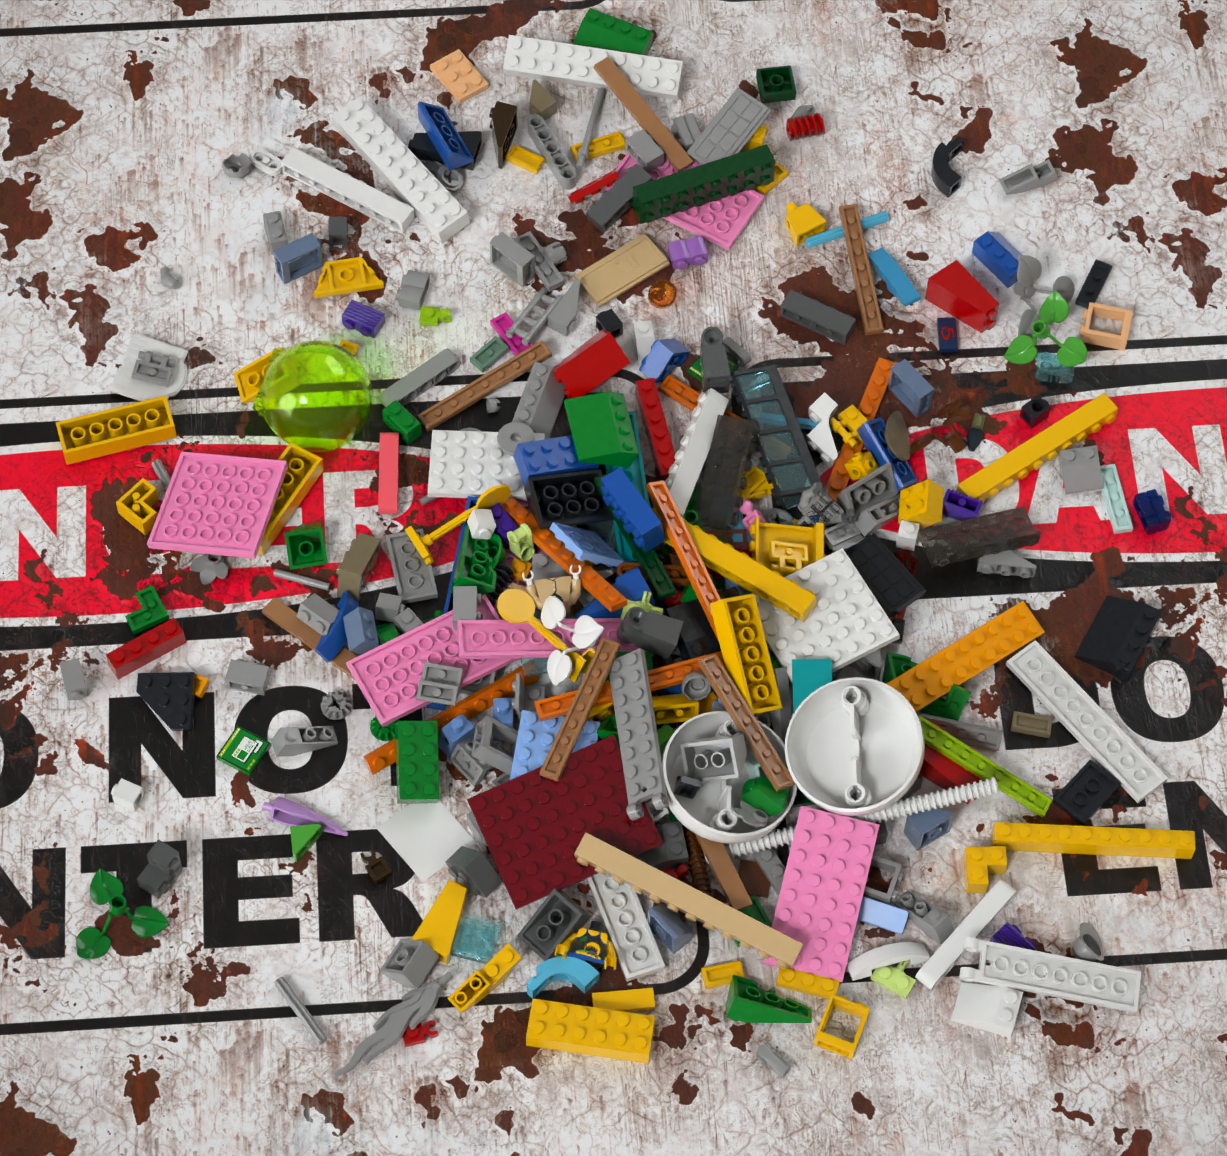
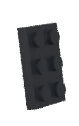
(1086, 792)

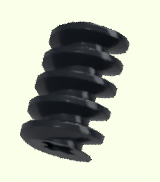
(502, 577)

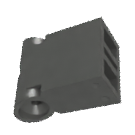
(714, 361)
(650, 631)

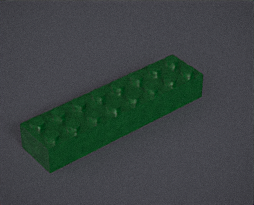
(703, 184)

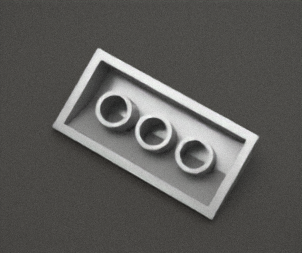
(540, 400)

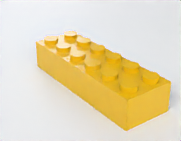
(116, 430)
(300, 476)
(746, 652)
(590, 1031)

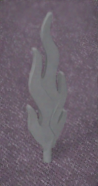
(415, 1008)

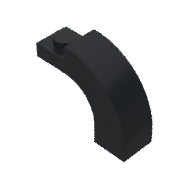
(942, 174)

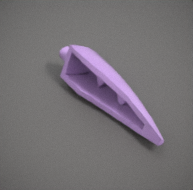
(294, 814)

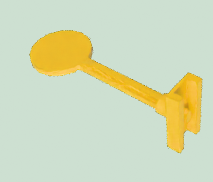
(494, 495)
(519, 608)

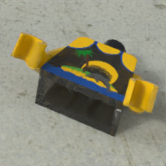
(590, 946)

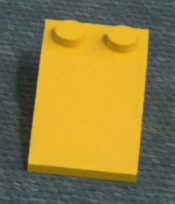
(250, 378)

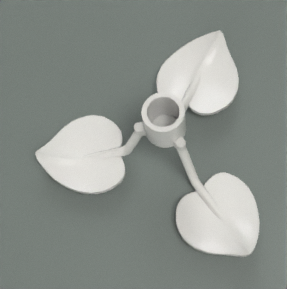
(585, 635)

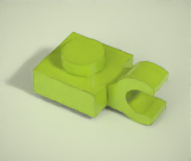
(432, 315)

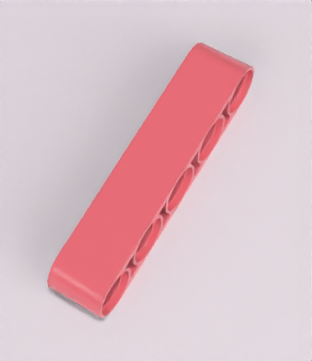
(388, 473)

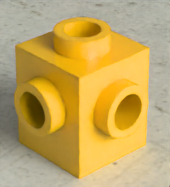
(860, 465)

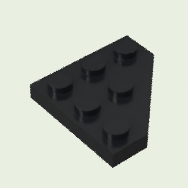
(170, 697)

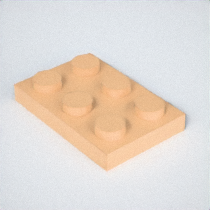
(459, 76)

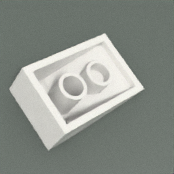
(987, 1007)

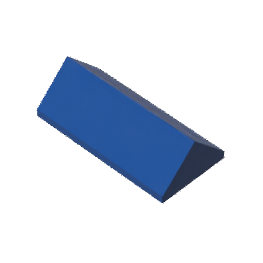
(444, 135)
(874, 439)

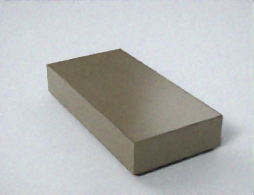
(1031, 724)

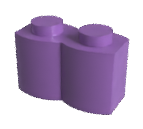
(688, 252)

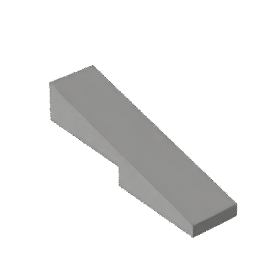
(781, 718)

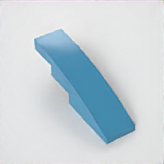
(893, 275)

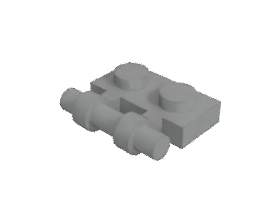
(153, 373)

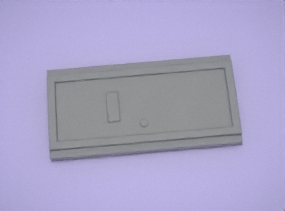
(729, 128)

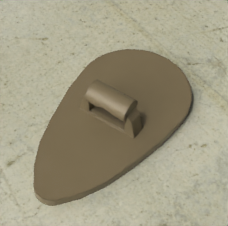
(897, 436)

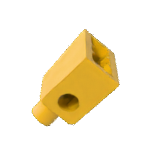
(803, 222)

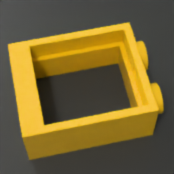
(836, 1044)

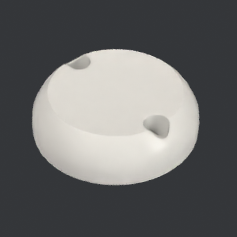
(854, 747)
(710, 809)

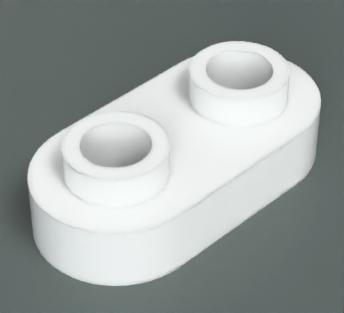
(267, 162)

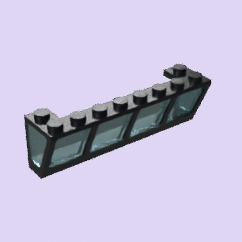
(780, 437)

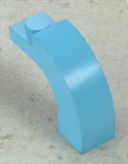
(567, 969)

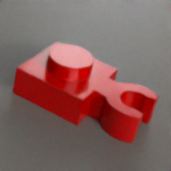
(418, 1035)

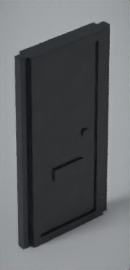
(885, 575)

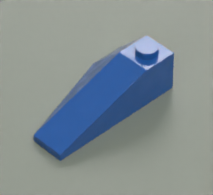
(630, 585)

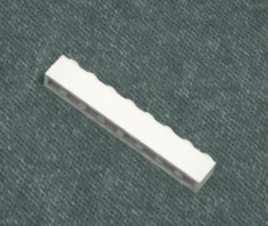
(348, 190)
(694, 447)

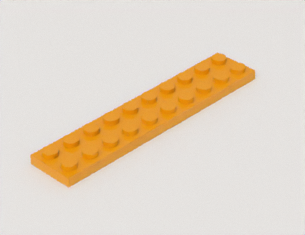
(968, 656)

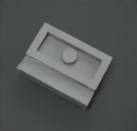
(842, 536)

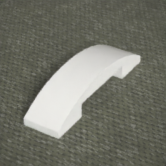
(886, 955)

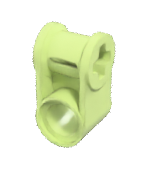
(521, 542)

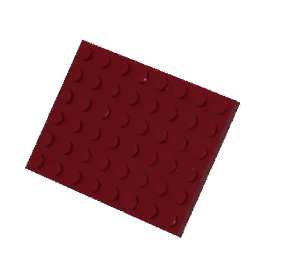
(539, 822)

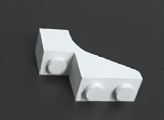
(821, 437)

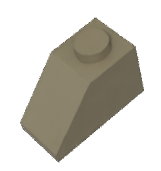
(541, 101)

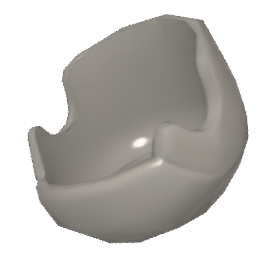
(236, 166)
(695, 686)

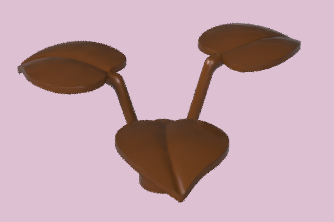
(953, 438)

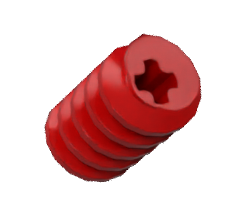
(805, 125)

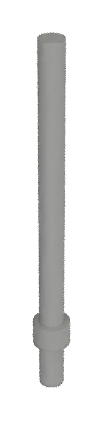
(583, 151)

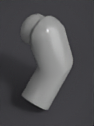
(803, 110)
(167, 280)

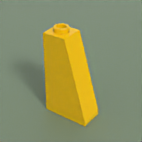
(443, 920)

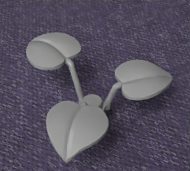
(1028, 271)

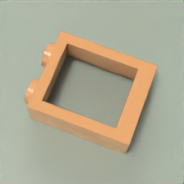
(1102, 338)

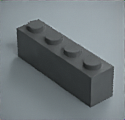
(617, 199)
(817, 317)

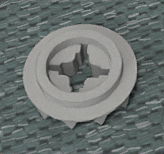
(455, 176)
(782, 516)
(333, 712)

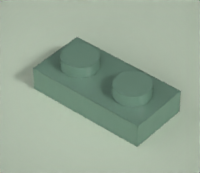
(489, 354)

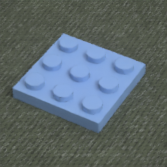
(586, 545)

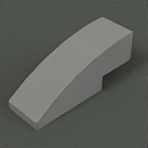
(1029, 178)

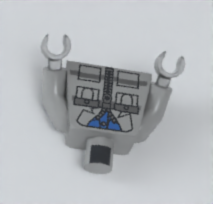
(822, 508)

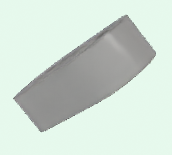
(736, 352)

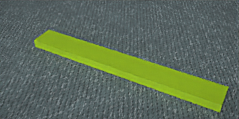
(984, 768)

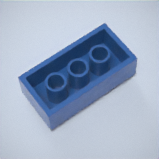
(549, 458)
(632, 510)

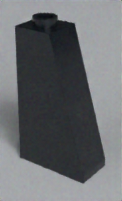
(424, 149)

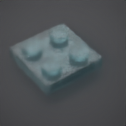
(475, 940)

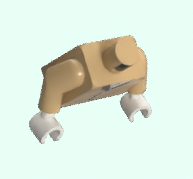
(563, 588)

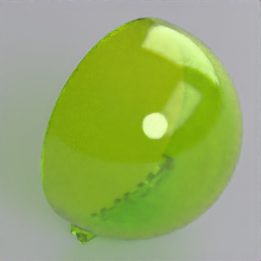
(315, 395)

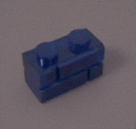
(1151, 511)

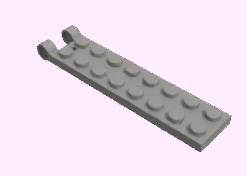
(637, 733)

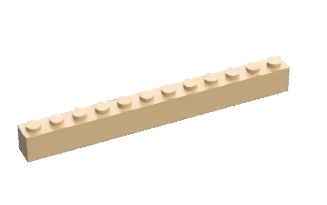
(688, 900)

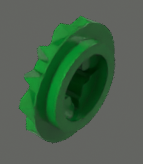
(382, 733)

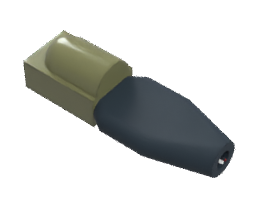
(975, 433)

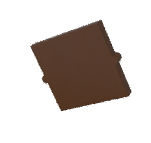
(753, 879)

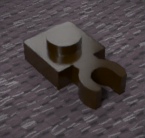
(376, 867)

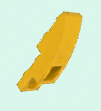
(485, 980)

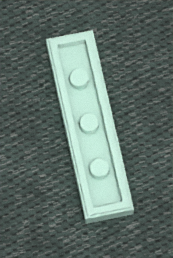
(1115, 500)

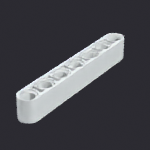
(972, 926)

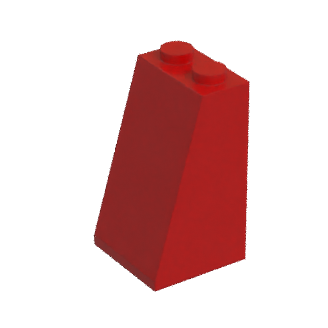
(962, 297)
(590, 365)
(944, 771)

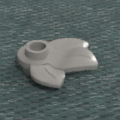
(208, 569)
(750, 814)

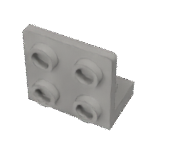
(525, 696)
(468, 765)

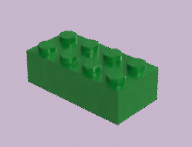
(417, 762)

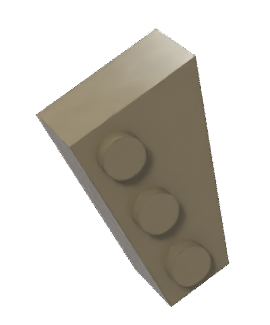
(357, 564)

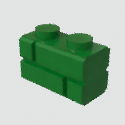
(402, 421)

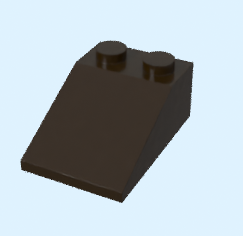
(503, 127)

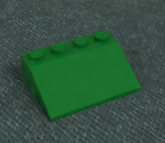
(614, 34)
(602, 429)

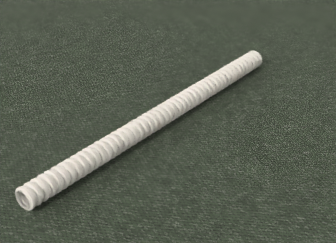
(897, 809)

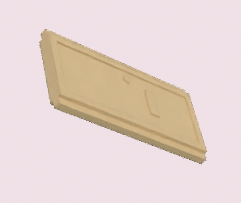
(622, 270)

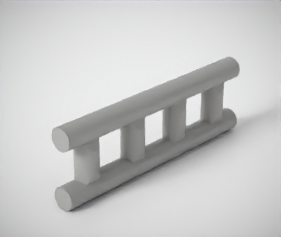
(536, 325)

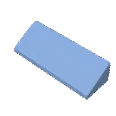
(882, 915)

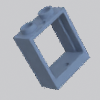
(310, 259)
(910, 388)

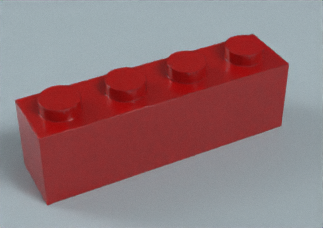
(146, 648)

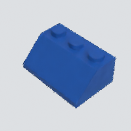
(997, 256)

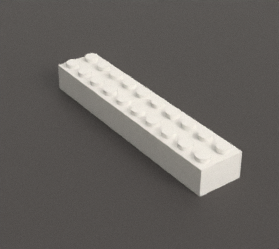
(576, 64)
(401, 169)

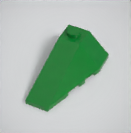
(474, 565)

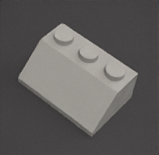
(869, 490)
(714, 757)

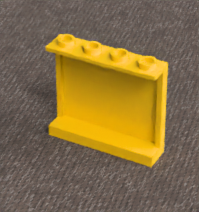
(763, 533)

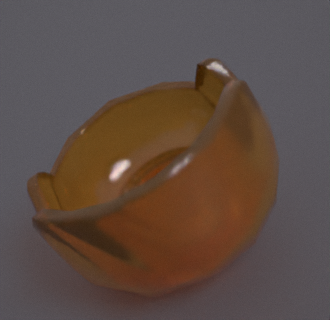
(662, 294)

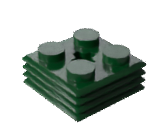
(776, 84)

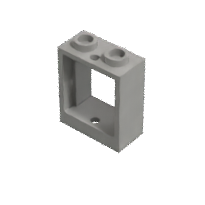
(512, 259)
(488, 754)
(889, 866)

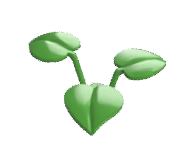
(1053, 310)

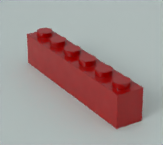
(655, 426)

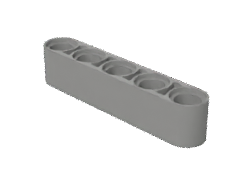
(552, 152)
(421, 379)

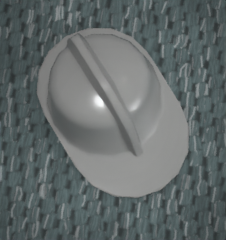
(1088, 945)

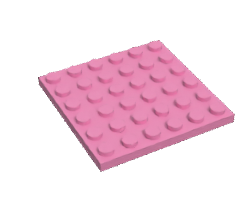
(218, 504)

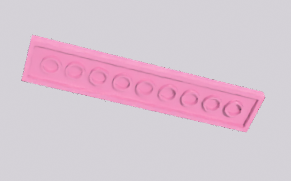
(509, 640)

